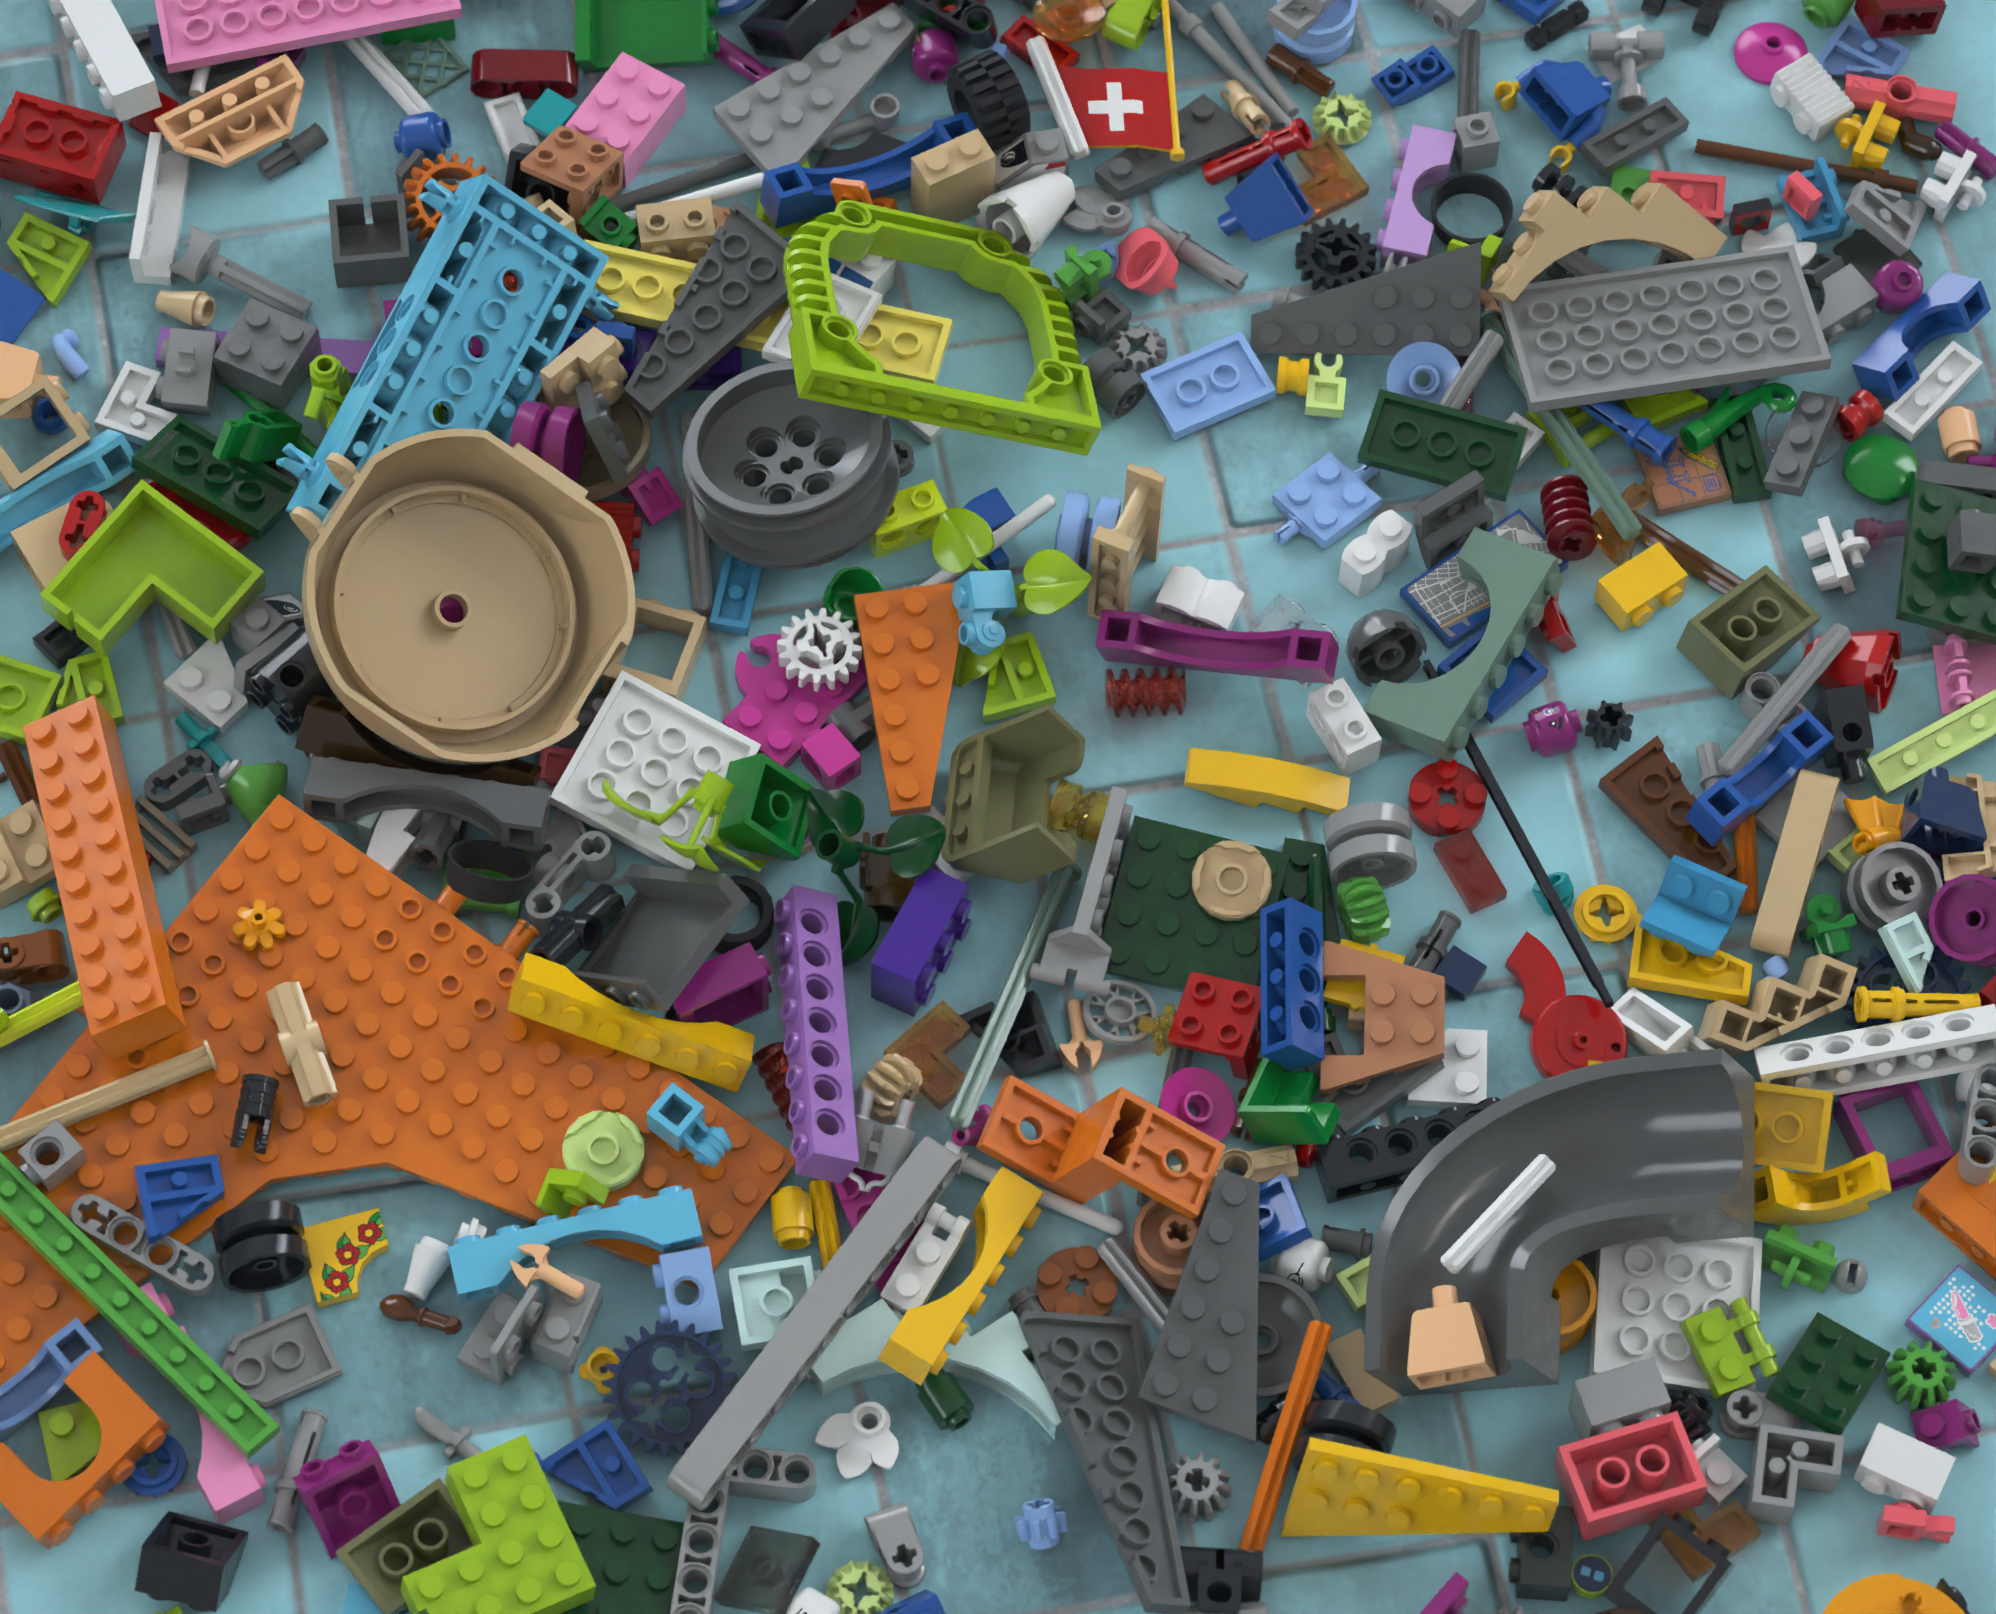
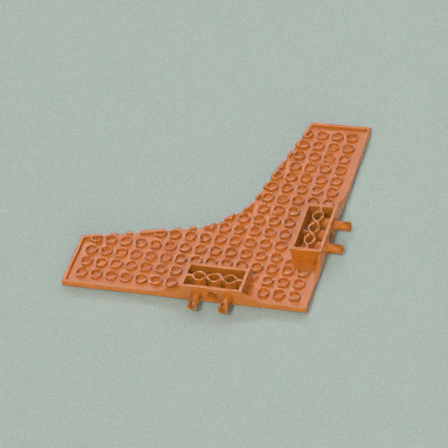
(420, 1061)

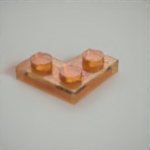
(1333, 180)
(927, 1045)
(1728, 1526)

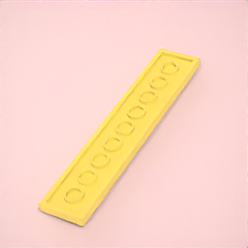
(648, 285)

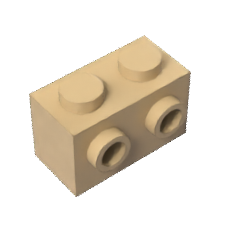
(676, 228)

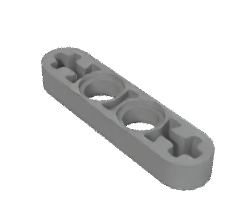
(139, 1250)

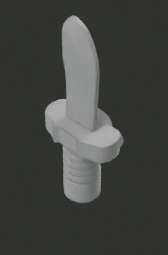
(456, 1442)

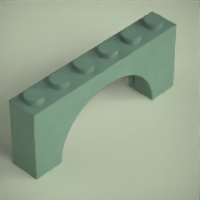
(1441, 711)

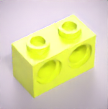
(910, 519)

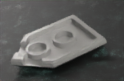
(281, 1357)

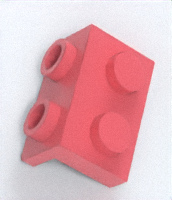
(1700, 191)

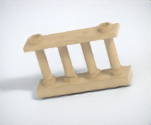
(1135, 535)

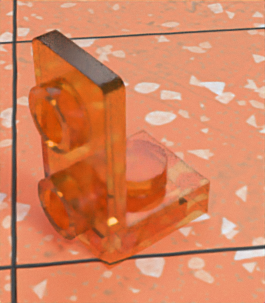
(1606, 534)

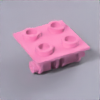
(1963, 672)

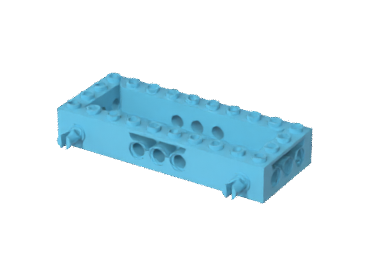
(446, 301)

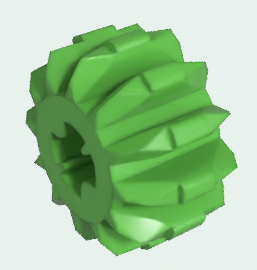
(1363, 909)
(1928, 1365)

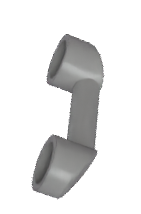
(882, 116)

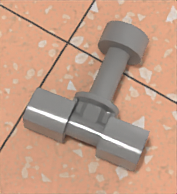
(1627, 55)

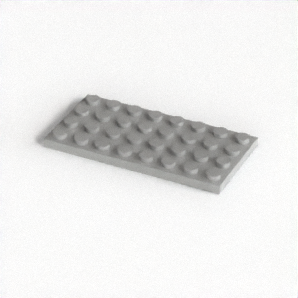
(1664, 329)

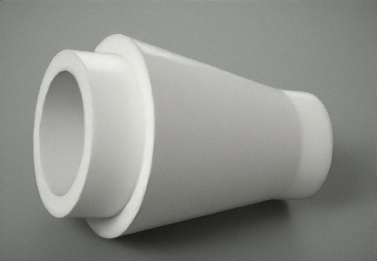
(427, 1266)

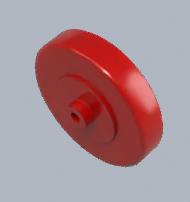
(1574, 1032)

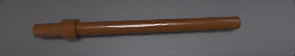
(1785, 162)

